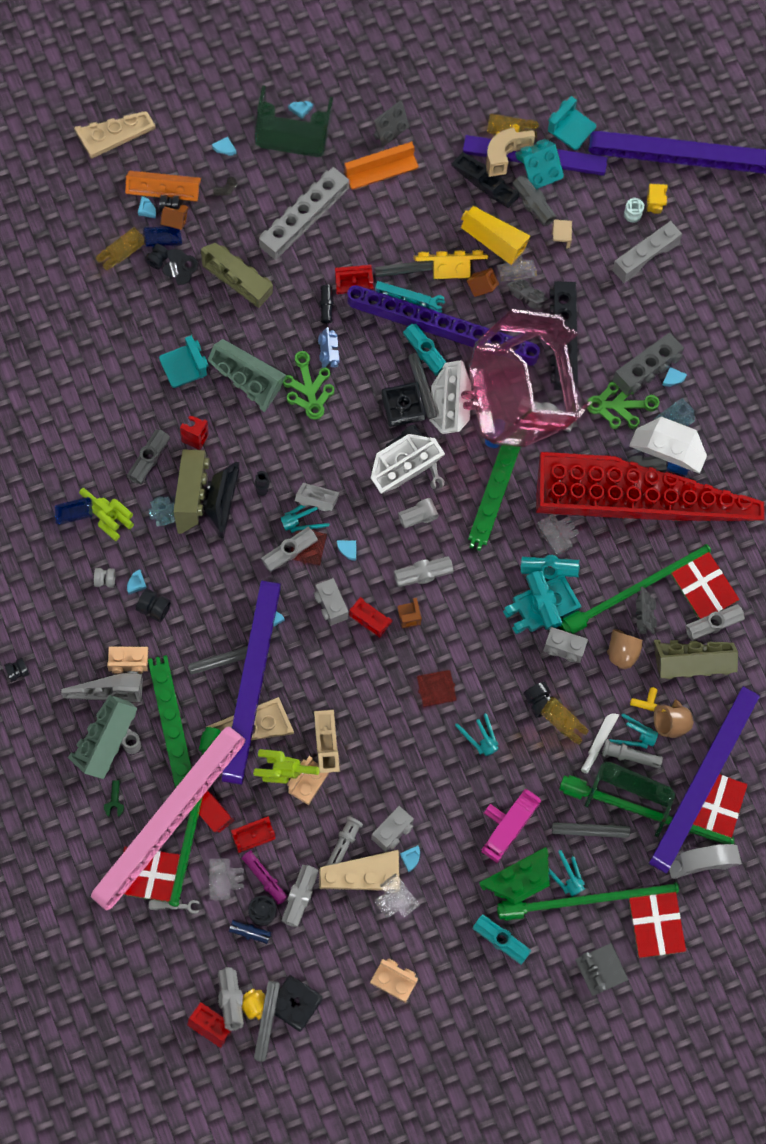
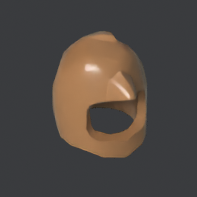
(624, 649)
(673, 721)

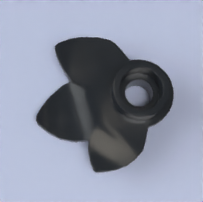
(177, 267)

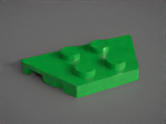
(521, 878)

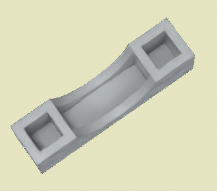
(660, 241)

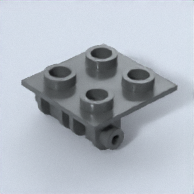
(391, 123)
(521, 288)
(645, 605)
(601, 969)

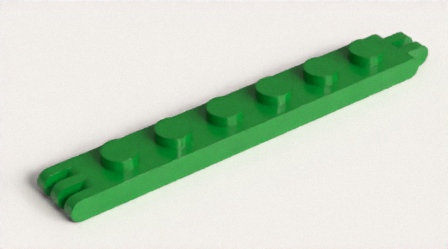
(493, 495)
(170, 719)

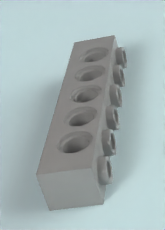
(277, 246)

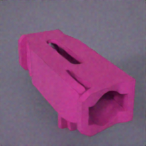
(509, 824)

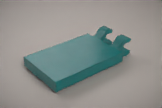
(410, 296)
(565, 603)

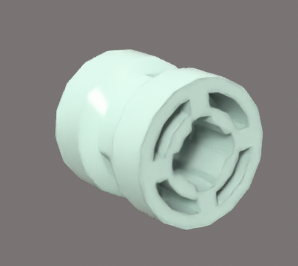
(633, 210)

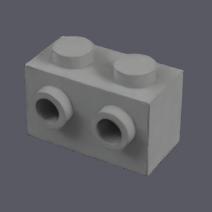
(331, 601)
(565, 645)
(390, 831)

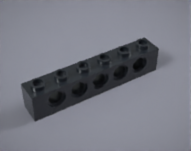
(567, 292)

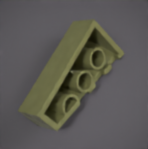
(236, 274)
(190, 489)
(695, 658)

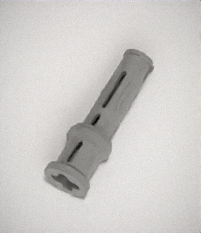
(622, 752)
(344, 835)

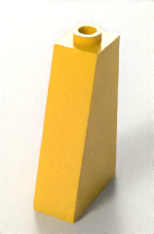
(495, 234)

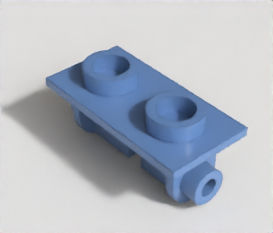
(327, 341)

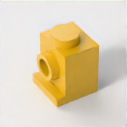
(656, 198)

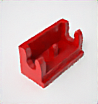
(354, 275)
(195, 435)
(369, 617)
(214, 813)
(253, 834)
(209, 1025)

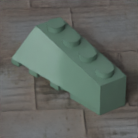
(247, 372)
(104, 737)

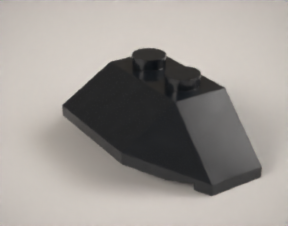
(220, 497)

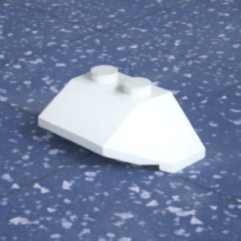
(447, 398)
(671, 443)
(404, 461)

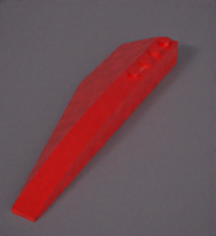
(627, 490)

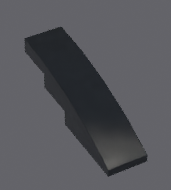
(491, 185)

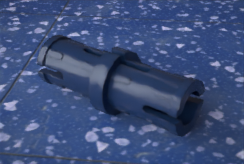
(250, 932)

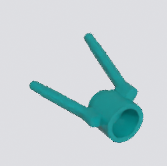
(290, 519)
(647, 734)
(488, 745)
(575, 884)

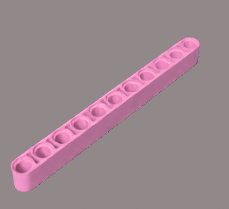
(167, 818)

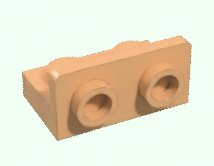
(127, 659)
(306, 785)
(394, 980)

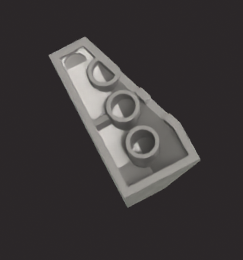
(123, 685)

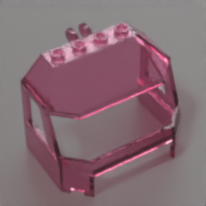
(504, 387)

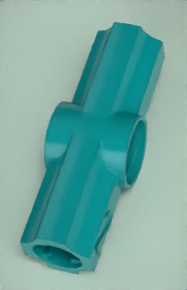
(418, 341)
(561, 567)
(543, 600)
(490, 931)

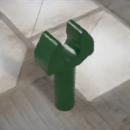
(114, 800)

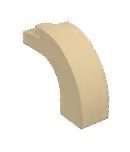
(501, 145)
(326, 741)

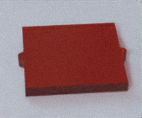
(313, 553)
(436, 688)

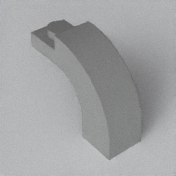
(705, 858)

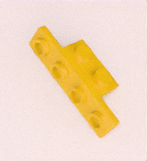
(450, 265)

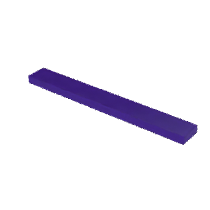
(569, 160)

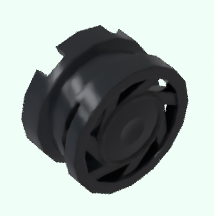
(262, 910)

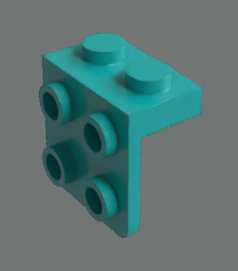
(570, 124)
(541, 163)
(184, 363)

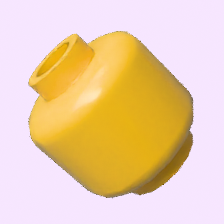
(253, 1004)

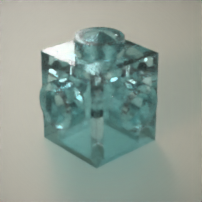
(162, 511)

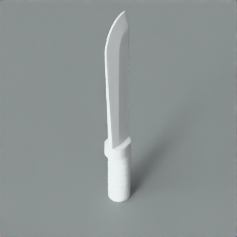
(601, 737)

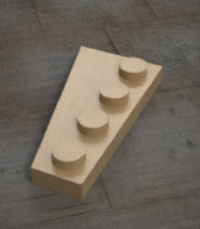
(113, 133)
(269, 721)
(360, 873)

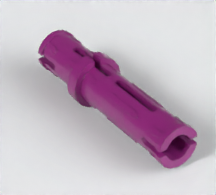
(270, 884)

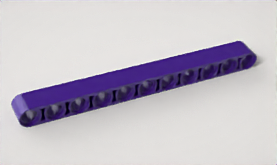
(677, 151)
(435, 318)
(253, 676)
(704, 780)

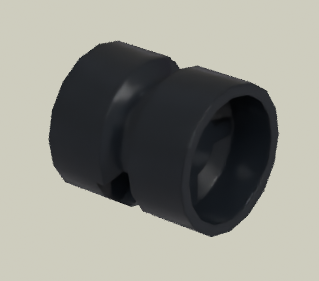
(156, 606)
(538, 696)

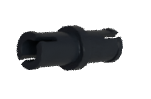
(326, 304)
(261, 483)

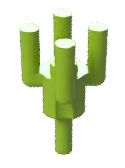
(108, 512)
(283, 767)

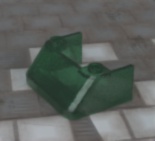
(290, 134)
(635, 784)

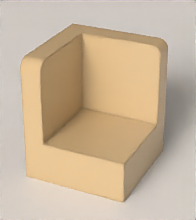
(562, 231)

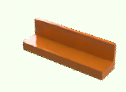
(380, 165)
(156, 184)

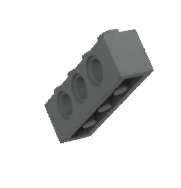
(666, 346)

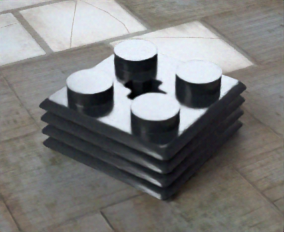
(412, 398)
(308, 1000)

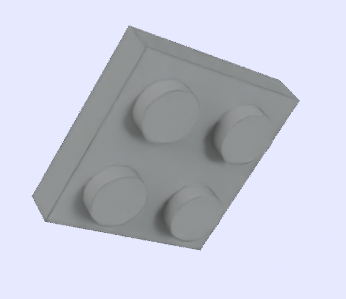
(316, 496)

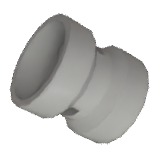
(99, 577)

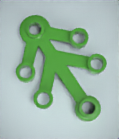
(309, 388)
(620, 406)

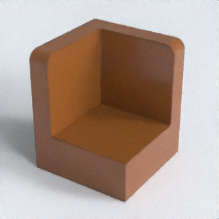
(173, 217)
(483, 282)
(409, 614)

